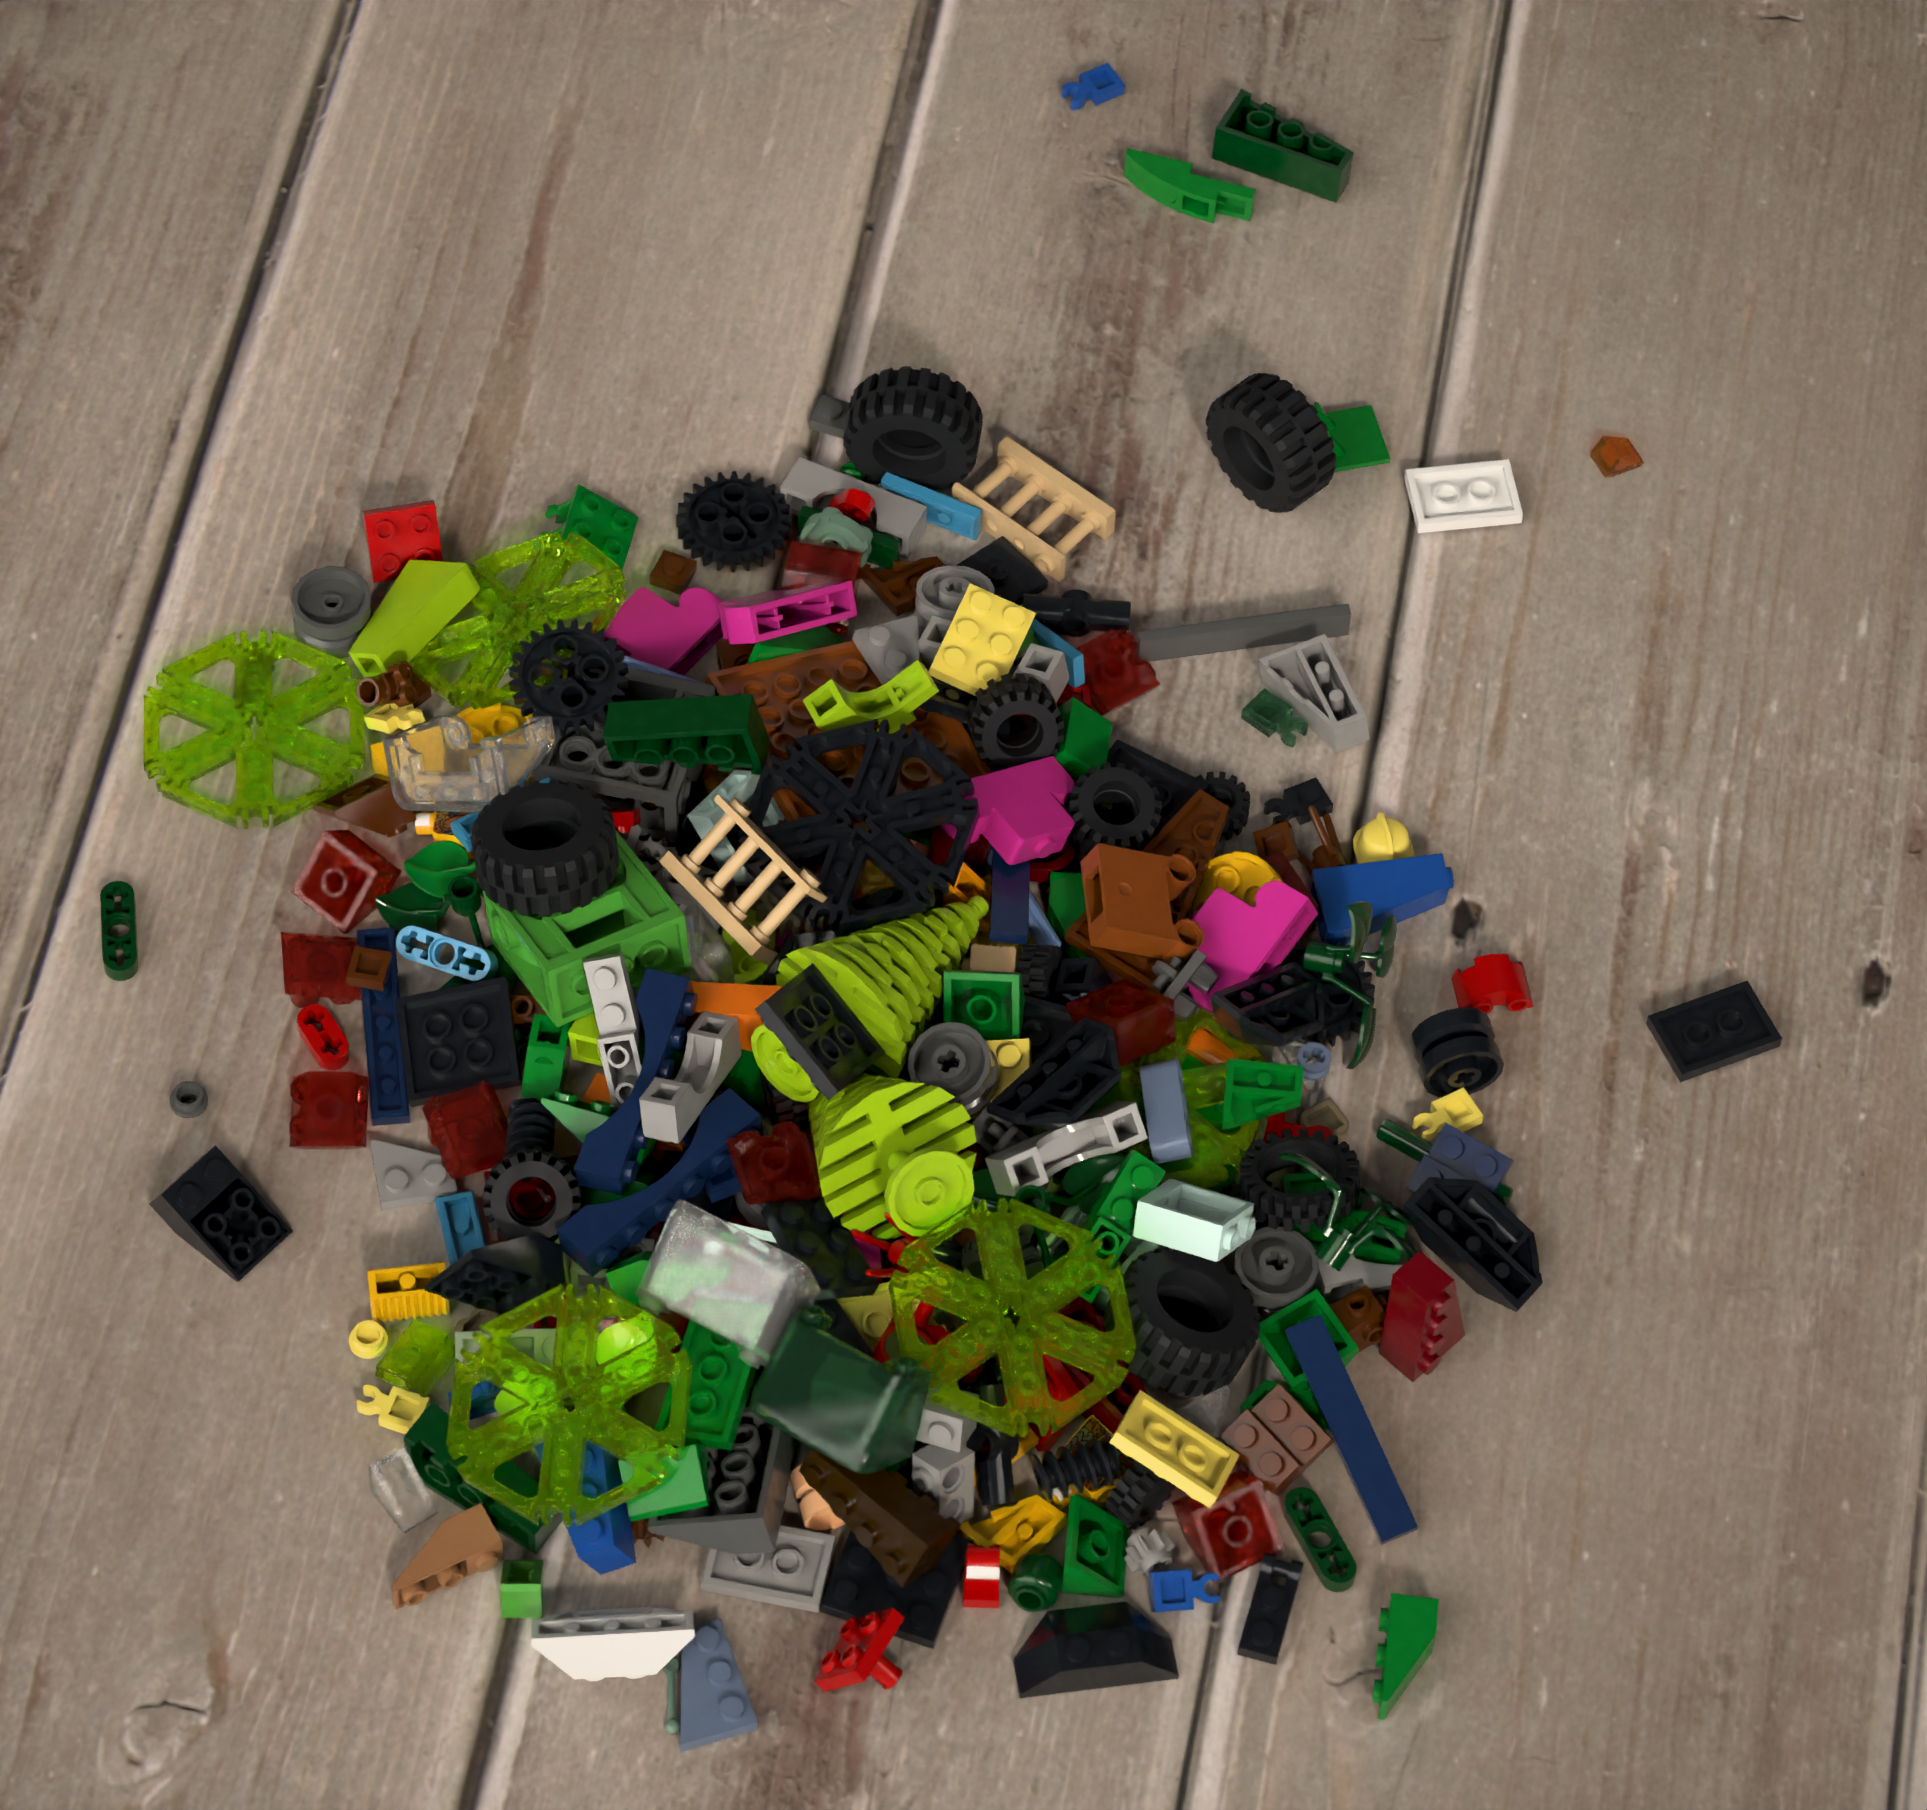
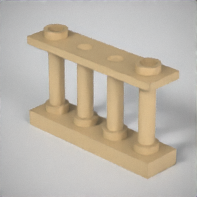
(1053, 486)
(710, 891)

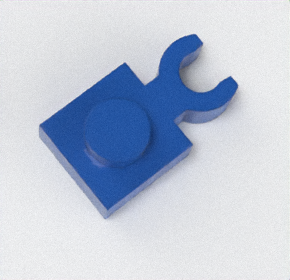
(1096, 85)
(1175, 1590)

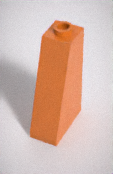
(732, 1001)

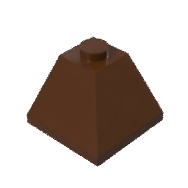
(368, 806)

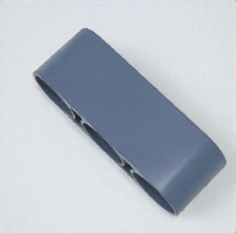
(1166, 1111)

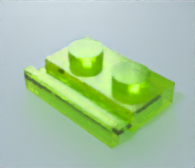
(417, 1358)

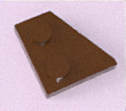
(898, 585)

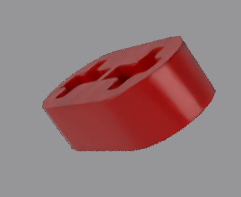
(854, 504)
(316, 1040)

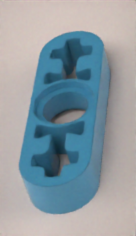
(432, 959)

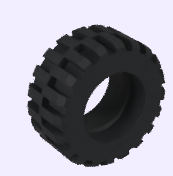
(913, 427)
(1271, 442)
(549, 878)
(1206, 1299)

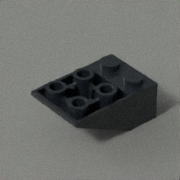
(221, 1215)
(502, 1274)

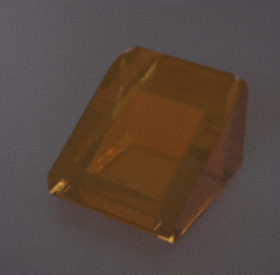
(1615, 456)

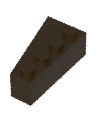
(883, 1515)

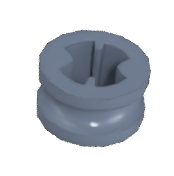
(1320, 1068)

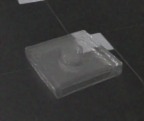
(707, 948)

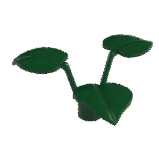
(414, 907)
(1331, 959)
(1082, 1182)
(1342, 1242)

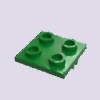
(1355, 437)
(597, 521)

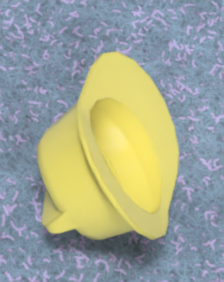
(1382, 840)

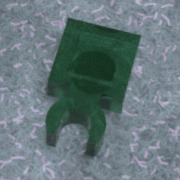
(1272, 714)

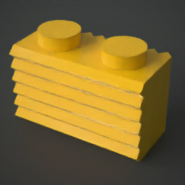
(401, 1294)

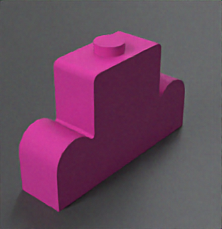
(785, 611)
(667, 634)
(1023, 810)
(1249, 939)

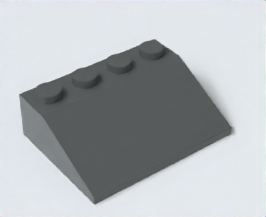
(743, 1491)

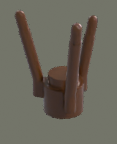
(1327, 854)

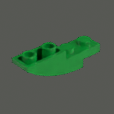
(1176, 187)
(1116, 1208)

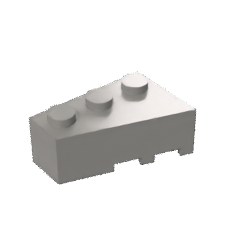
(1318, 690)

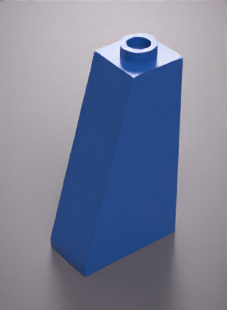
(1392, 887)

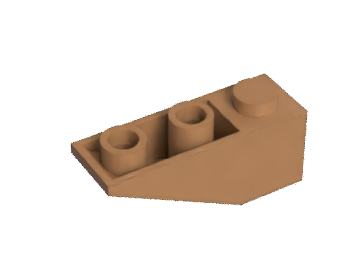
(453, 1552)

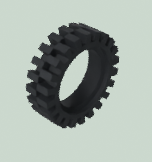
(1296, 1208)

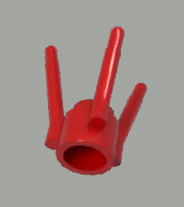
(894, 1250)

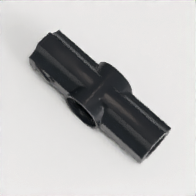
(1078, 612)
(993, 1452)

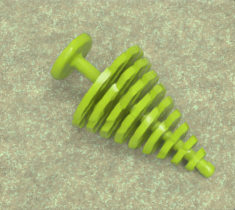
(886, 978)
(892, 1152)

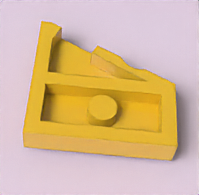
(1017, 1529)

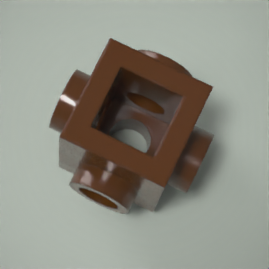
(1362, 1316)

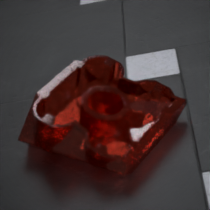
(1115, 671)
(318, 968)
(329, 1110)
(467, 1129)
(774, 1165)

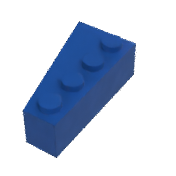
(607, 1539)

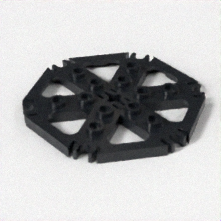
(884, 817)

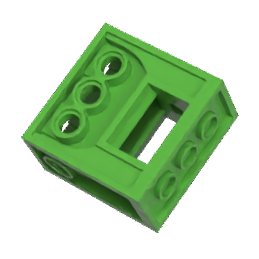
(627, 918)

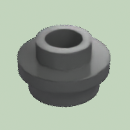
(188, 1091)

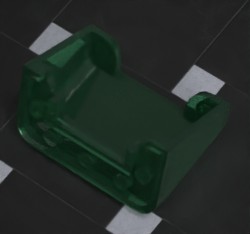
(840, 1397)

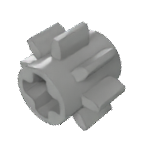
(1149, 1551)

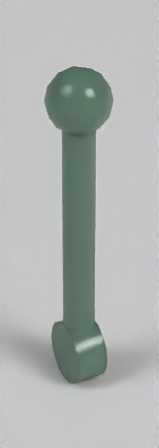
(671, 1726)

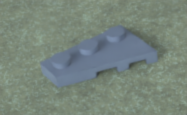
(712, 1690)

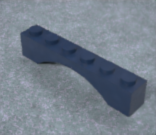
(611, 1150)
(605, 1230)

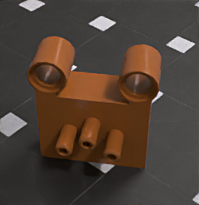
(1130, 902)

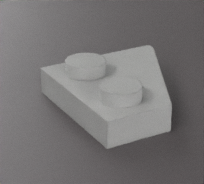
(889, 646)
(408, 1175)

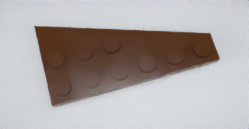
(1191, 833)

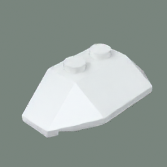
(613, 1640)

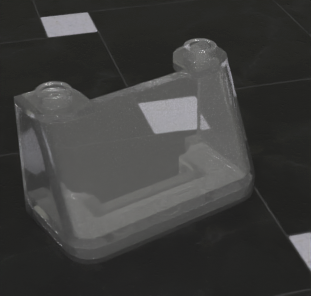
(442, 770)
(725, 1281)

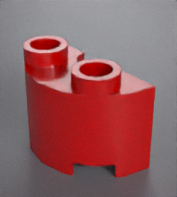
(1491, 983)

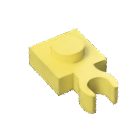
(392, 719)
(1454, 1109)
(397, 1410)

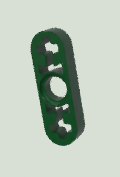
(128, 942)
(1319, 1556)

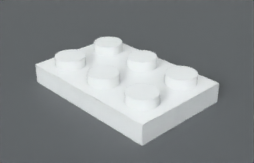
(1463, 496)

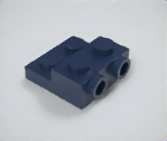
(1461, 1157)

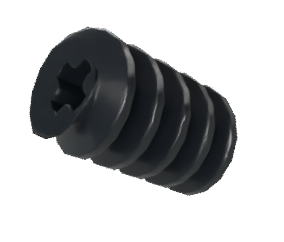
(529, 1126)
(1075, 1467)

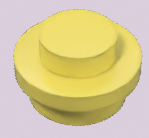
(368, 1339)

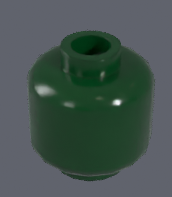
(1035, 1582)

